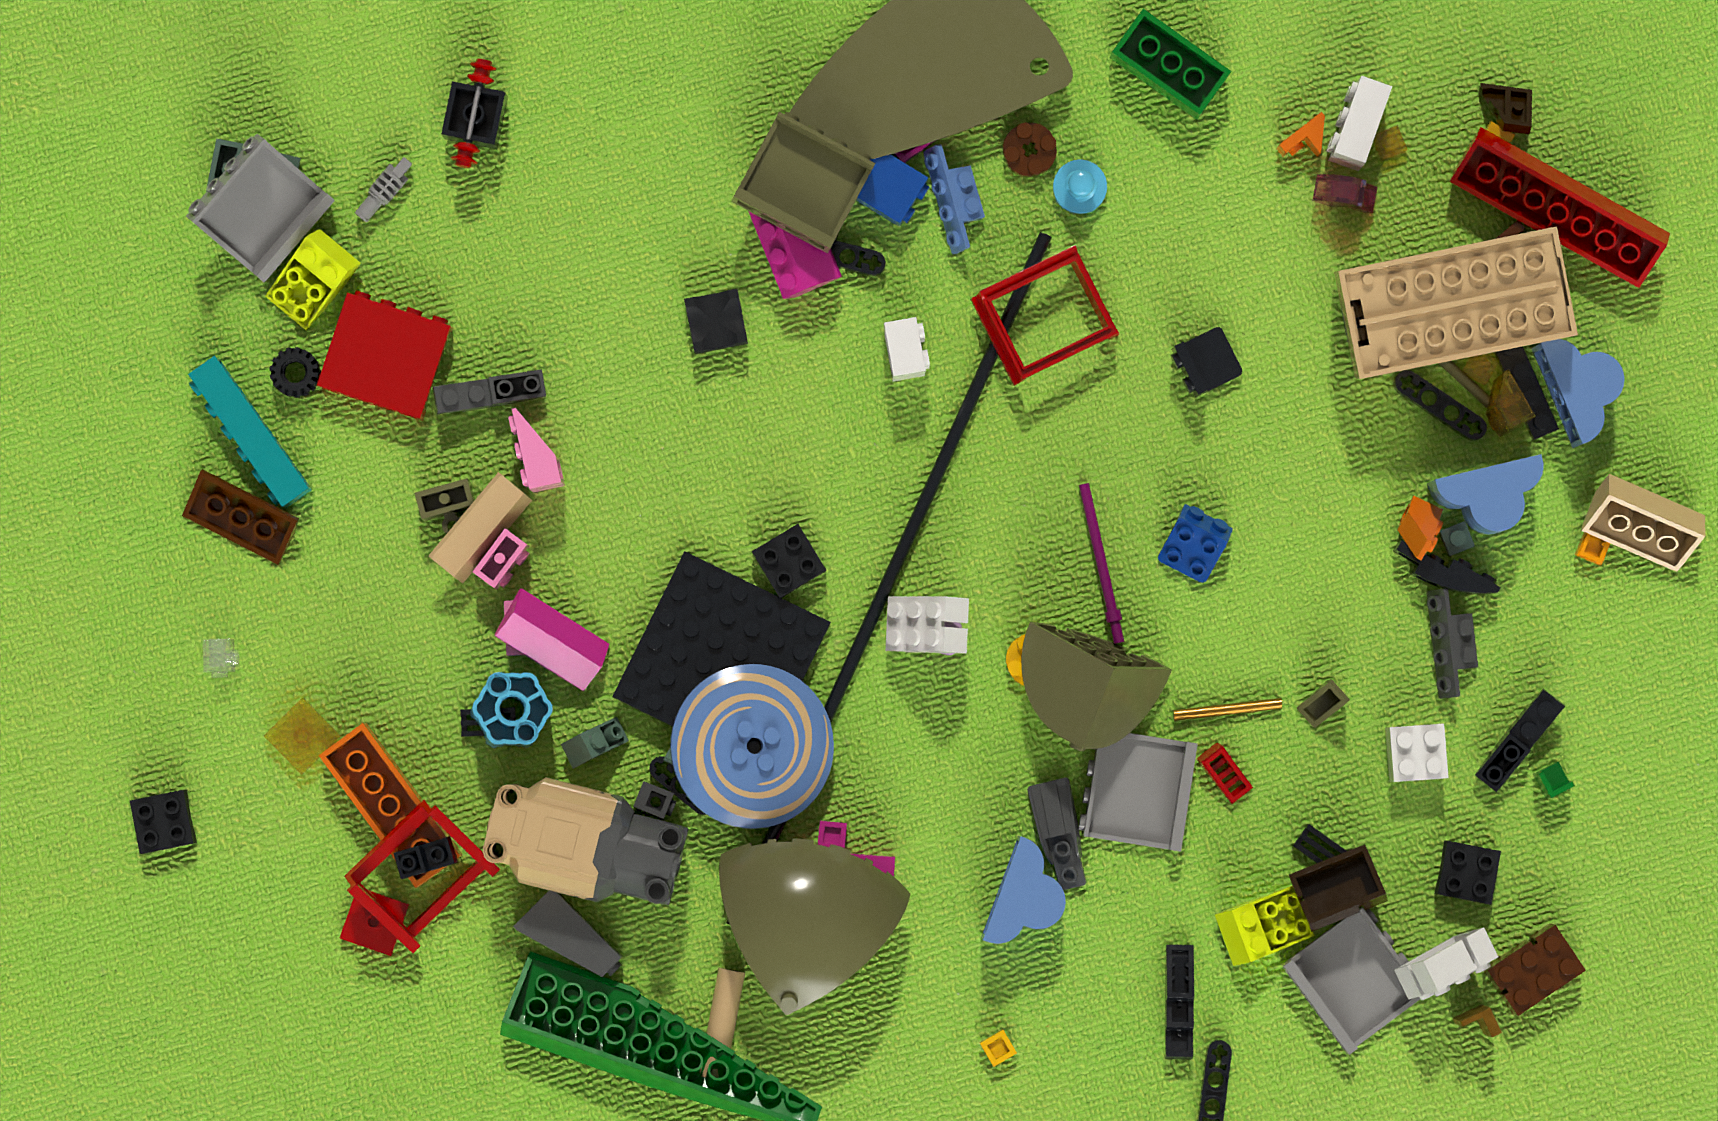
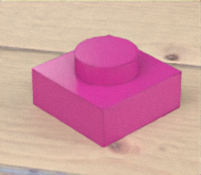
(832, 833)

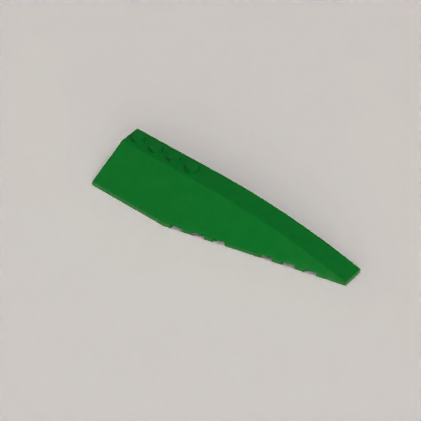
(638, 1040)

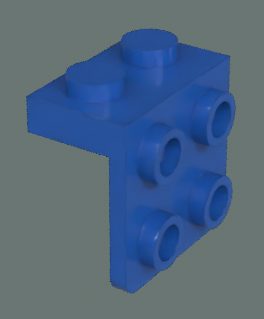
(1195, 543)

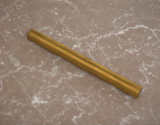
(1227, 709)

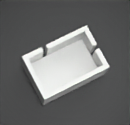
(1358, 122)
(918, 624)
(1446, 964)

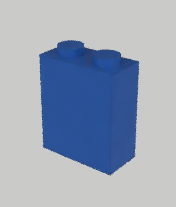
(893, 189)

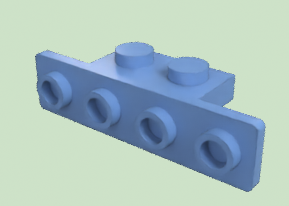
(955, 196)

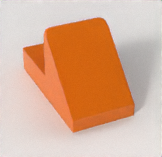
(1310, 133)

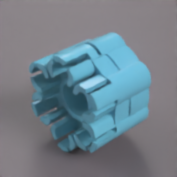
(501, 731)

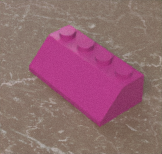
(794, 263)

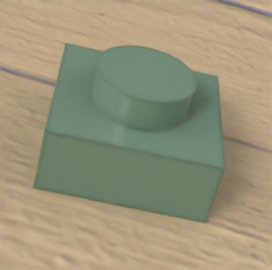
(1456, 538)

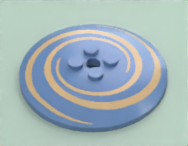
(713, 754)

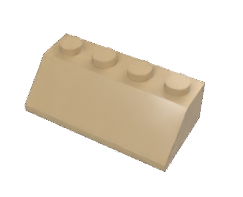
(1644, 523)

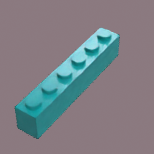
(249, 431)

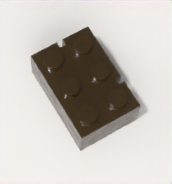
(1338, 887)

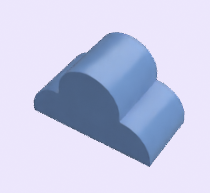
(1579, 386)
(1491, 495)
(1024, 896)

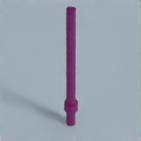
(1112, 615)

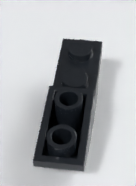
(1455, 577)
(1519, 739)

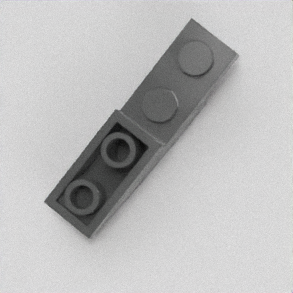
(489, 392)

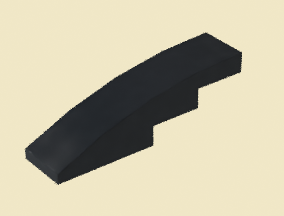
(1179, 1001)

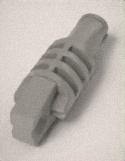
(384, 189)

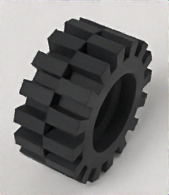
(278, 372)

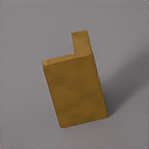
(1484, 1018)

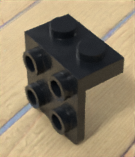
(1206, 361)

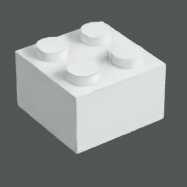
(905, 349)
(1416, 752)

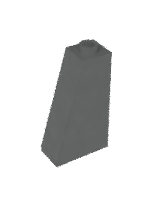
(567, 932)

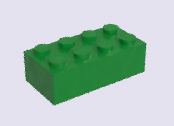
(1170, 64)

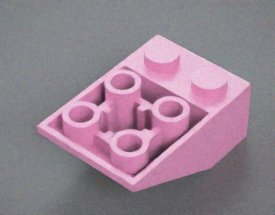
(540, 463)

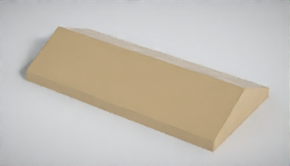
(480, 527)

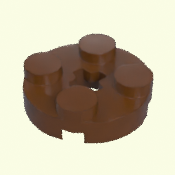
(1034, 164)

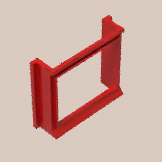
(998, 335)
(386, 846)

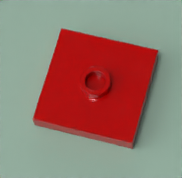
(367, 931)

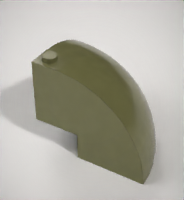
(807, 915)

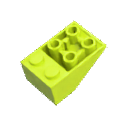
(312, 278)
(1263, 926)

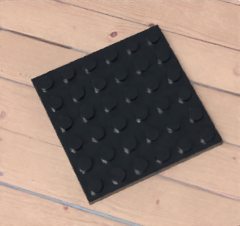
(712, 624)

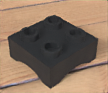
(716, 321)
(789, 561)
(163, 821)
(1468, 872)

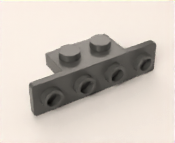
(1452, 642)

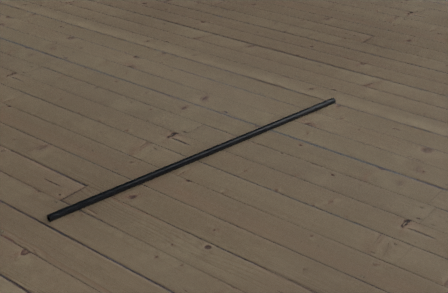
(923, 504)

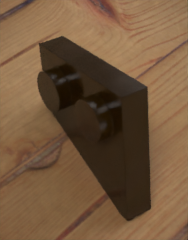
(1509, 106)

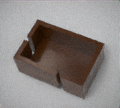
(1534, 970)

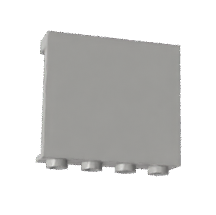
(259, 207)
(1139, 791)
(1351, 979)

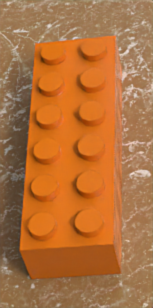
(380, 790)

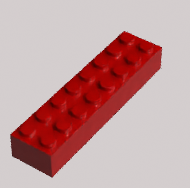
(1550, 198)

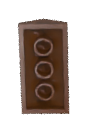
(240, 517)

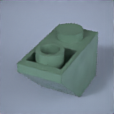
(594, 742)

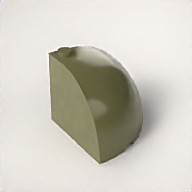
(1088, 685)

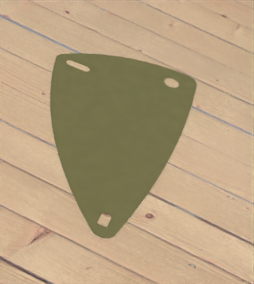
(931, 73)

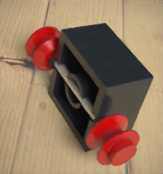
(474, 114)

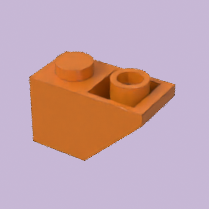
(1420, 526)

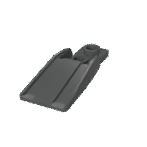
(1058, 830)

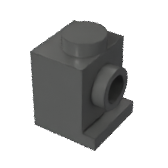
(649, 791)

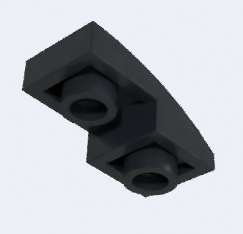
(425, 857)

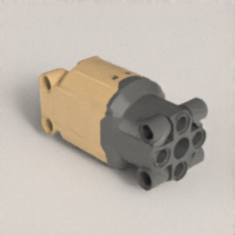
(584, 843)

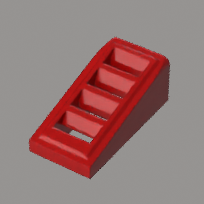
(1212, 753)

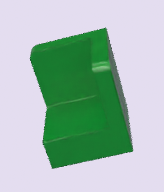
(1553, 780)

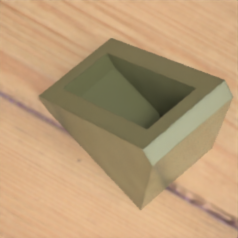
(1323, 703)

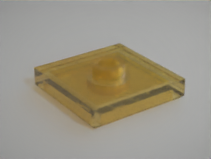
(302, 735)

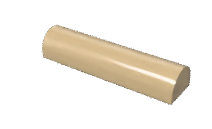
(724, 1009)

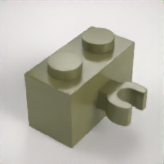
(445, 501)

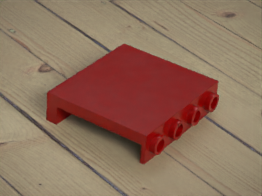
(384, 355)

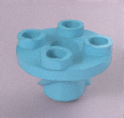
(1079, 186)

